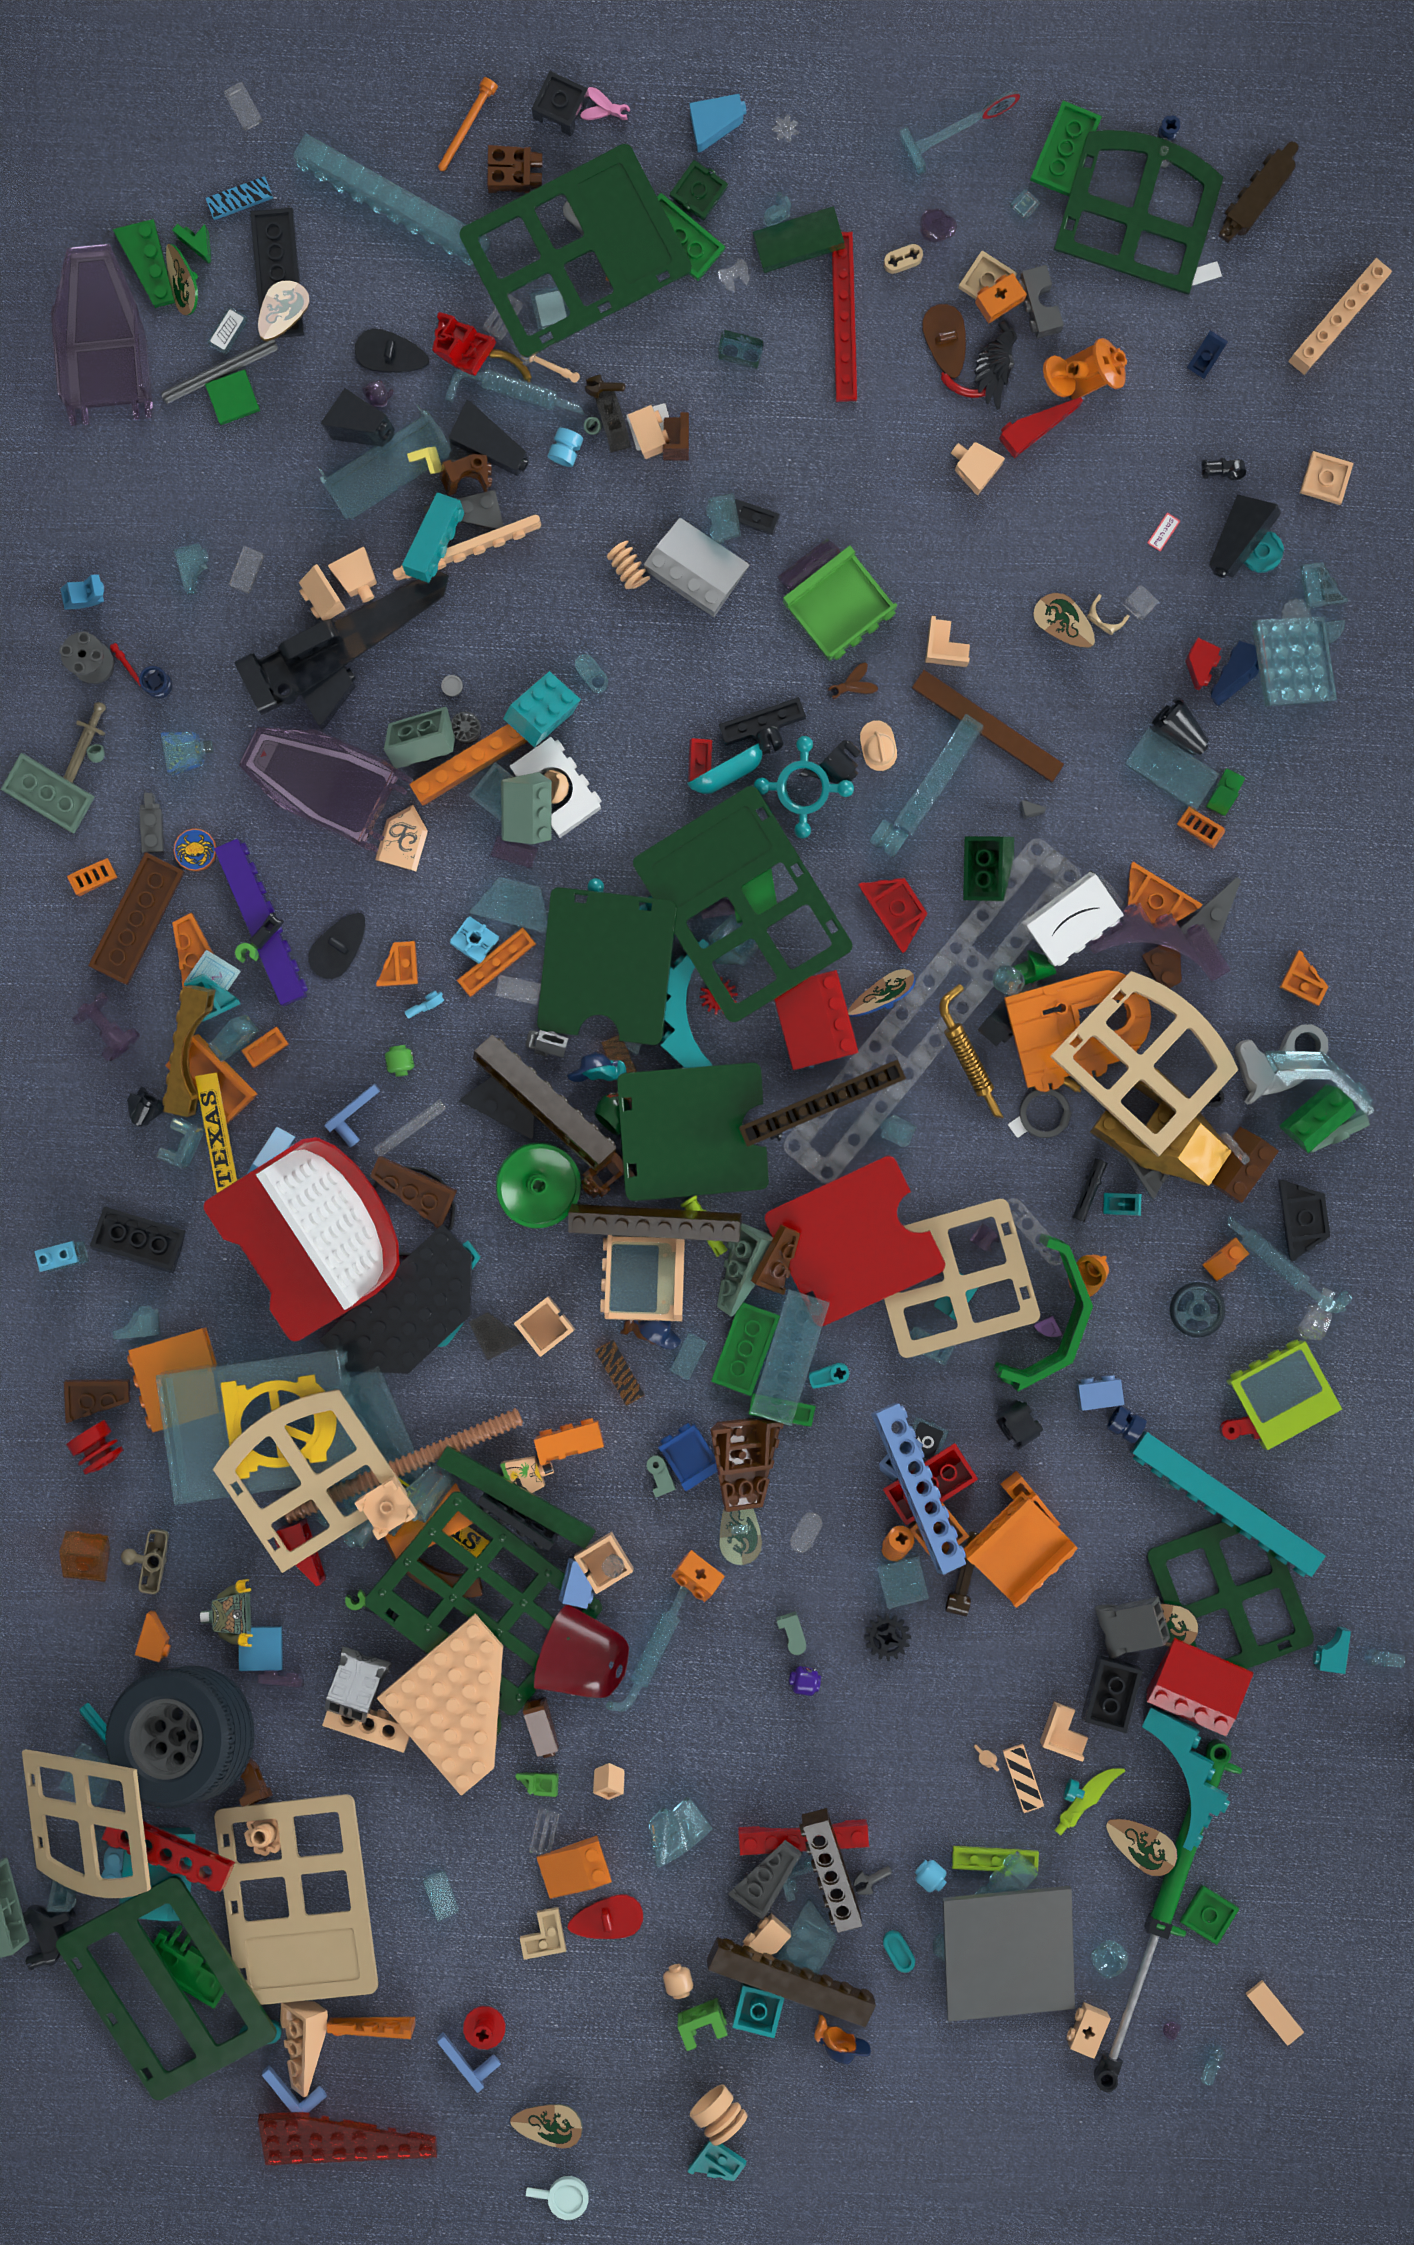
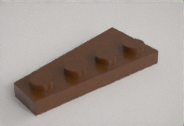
(420, 1192)

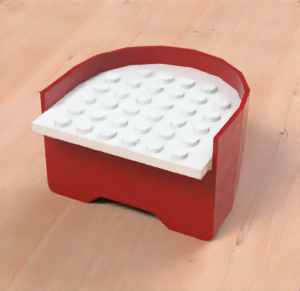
(309, 1233)

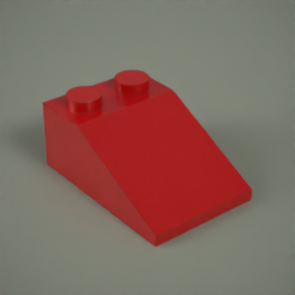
(292, 1537)

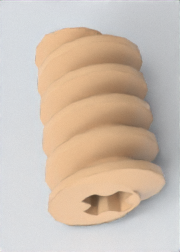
(626, 566)

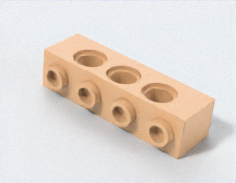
(375, 1734)

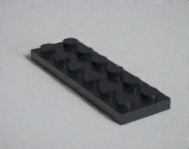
(275, 254)

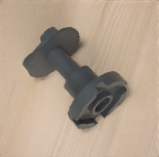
(87, 658)

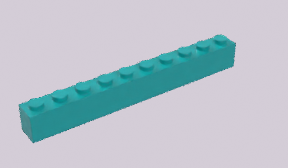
(1228, 1504)

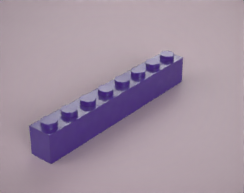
(255, 910)

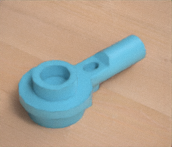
(432, 1000)

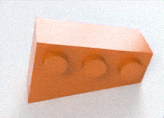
(568, 1440)

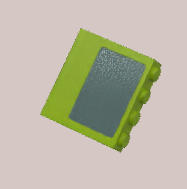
(1284, 1393)

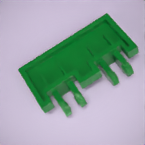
(188, 1967)

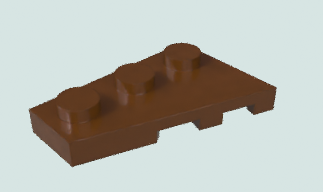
(775, 1263)
(92, 1396)

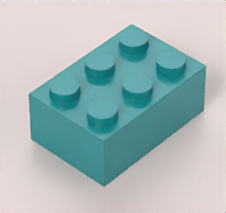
(541, 709)

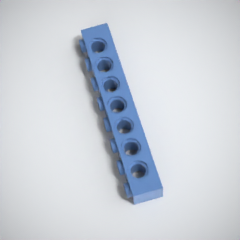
(883, 1420)

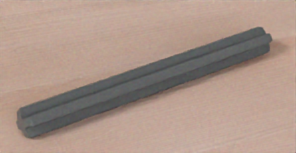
(219, 370)

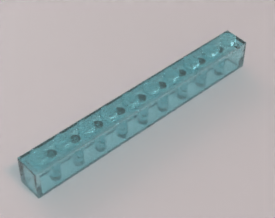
(383, 196)

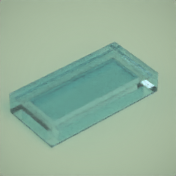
(688, 1356)

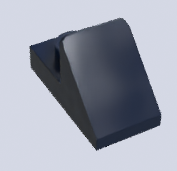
(1207, 354)

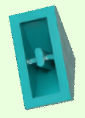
(1122, 1204)

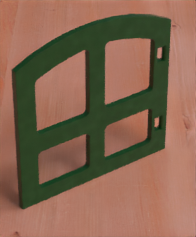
(1137, 217)

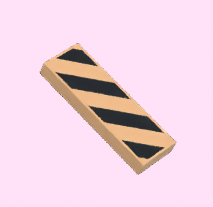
(1023, 1778)

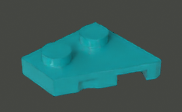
(223, 999)
(717, 2162)

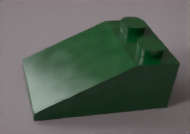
(987, 867)

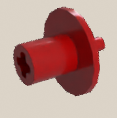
(484, 2027)

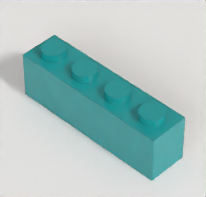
(433, 537)

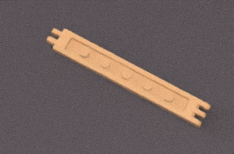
(479, 544)

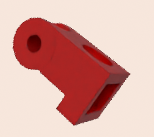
(1235, 1427)

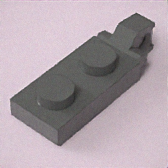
(151, 825)

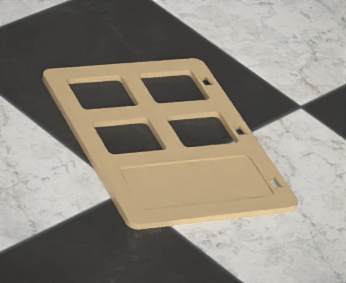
(300, 1953)

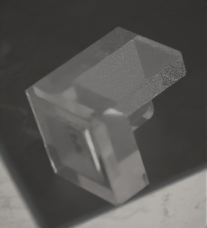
(1140, 602)

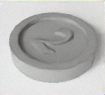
(452, 685)

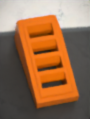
(1197, 833)
(89, 870)

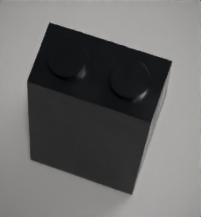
(357, 421)

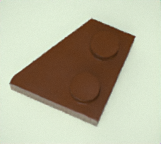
(1164, 965)

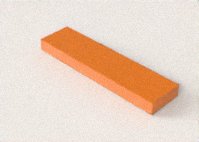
(496, 962)

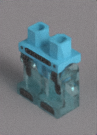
(61, 1256)

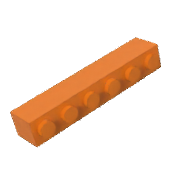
(467, 764)

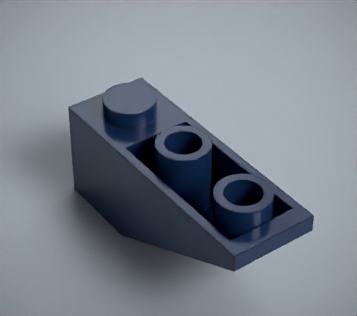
(1237, 673)

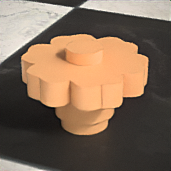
(263, 1836)

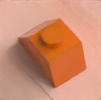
(153, 1639)

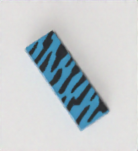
(239, 198)

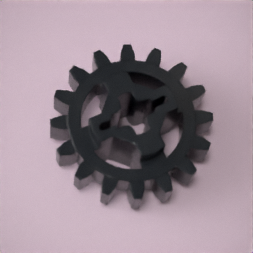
(885, 1645)

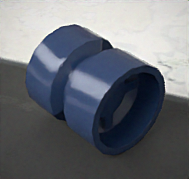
(155, 682)
(1128, 1425)

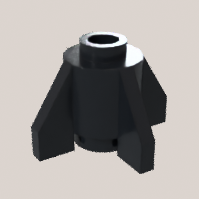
(143, 1107)

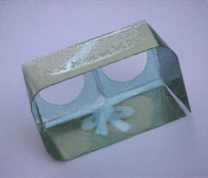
(738, 339)

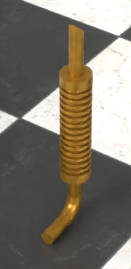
(966, 1054)

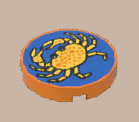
(195, 850)

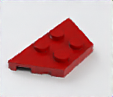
(896, 908)

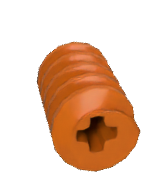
(897, 1543)

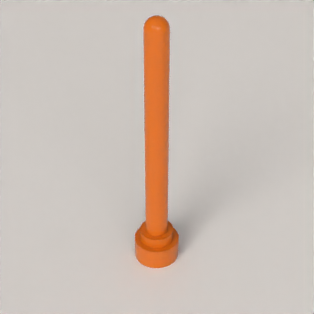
(487, 88)

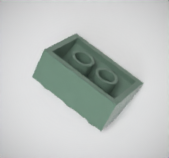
(419, 738)
(526, 808)

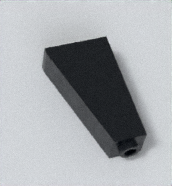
(481, 436)
(1242, 533)

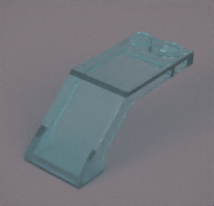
(1317, 1065)

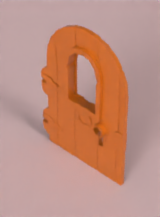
(1041, 1035)

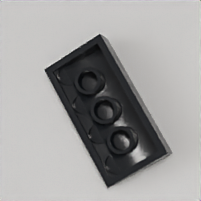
(138, 1240)

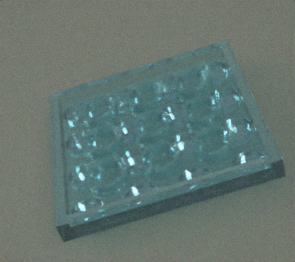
(1294, 661)

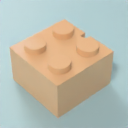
(544, 1326)
(593, 1558)

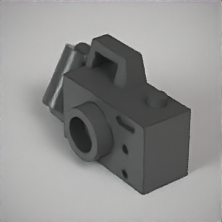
(547, 1043)

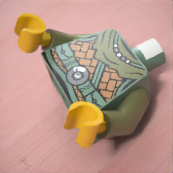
(231, 1614)

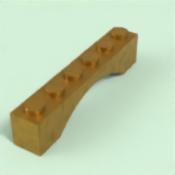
(181, 1093)

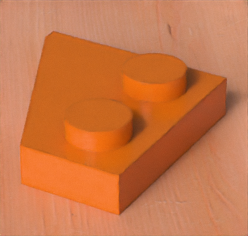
(400, 966)
(1304, 981)

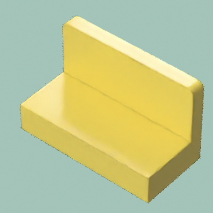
(431, 456)

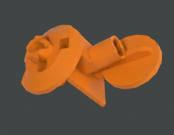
(1086, 370)

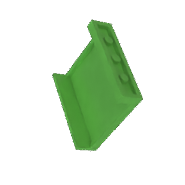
(839, 604)

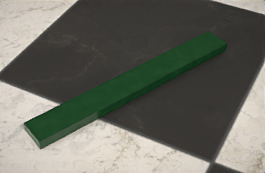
(516, 1496)

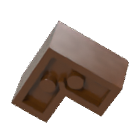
(678, 433)

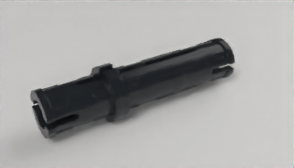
(1090, 1189)

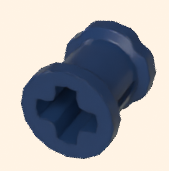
(1169, 122)

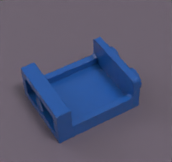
(689, 1456)

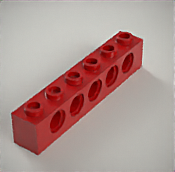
(180, 1848)

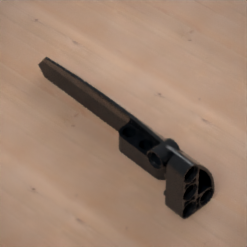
(332, 645)

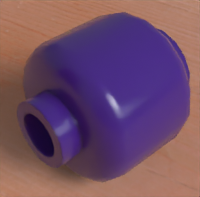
(805, 1681)

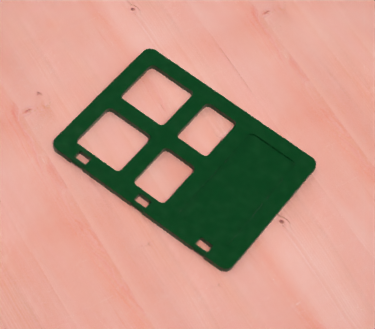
(619, 224)
(713, 861)

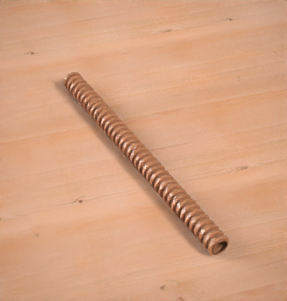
(413, 1461)

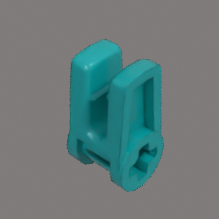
(825, 1376)

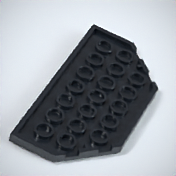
(412, 1311)

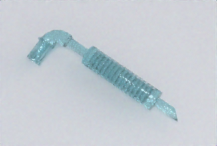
(1287, 1269)

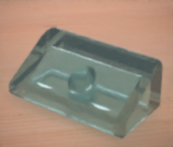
(440, 1895)

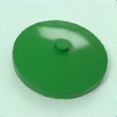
(537, 1185)

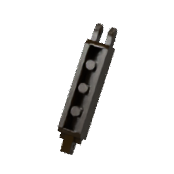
(1260, 193)

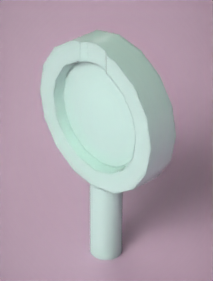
(566, 2197)

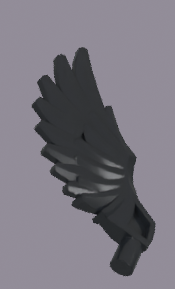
(996, 364)

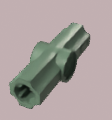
(1353, 1124)

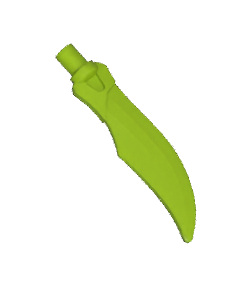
(1093, 1792)

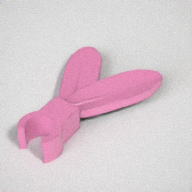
(604, 107)

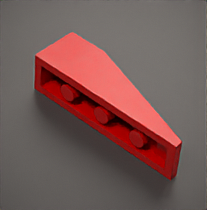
(1028, 430)

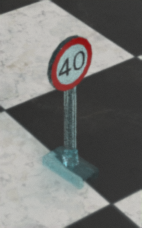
(992, 109)

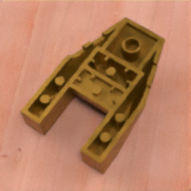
(1193, 1154)

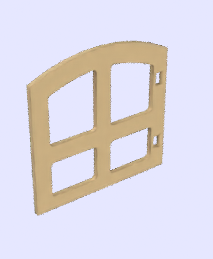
(1142, 1066)
(312, 1485)
(86, 1816)

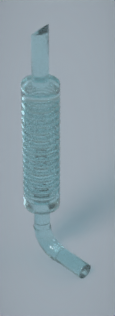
(514, 389)
(653, 1653)

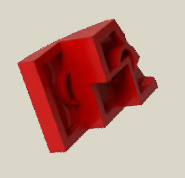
(461, 344)

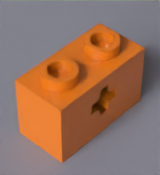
(995, 307)
(692, 1567)

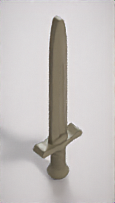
(84, 741)

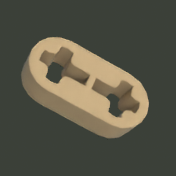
(901, 254)

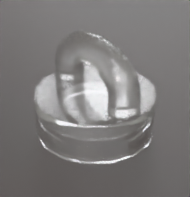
(613, 1566)

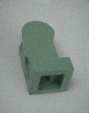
(662, 1476)
(796, 1640)

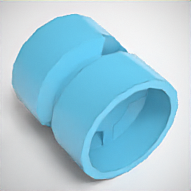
(566, 444)

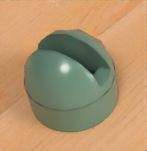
(589, 423)
(95, 753)

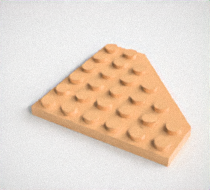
(453, 1703)

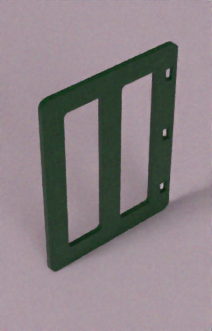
(105, 2000)

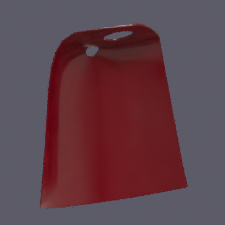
(583, 1661)

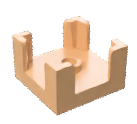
(386, 1507)

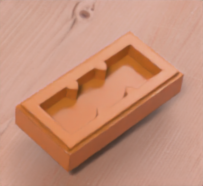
(265, 1047)

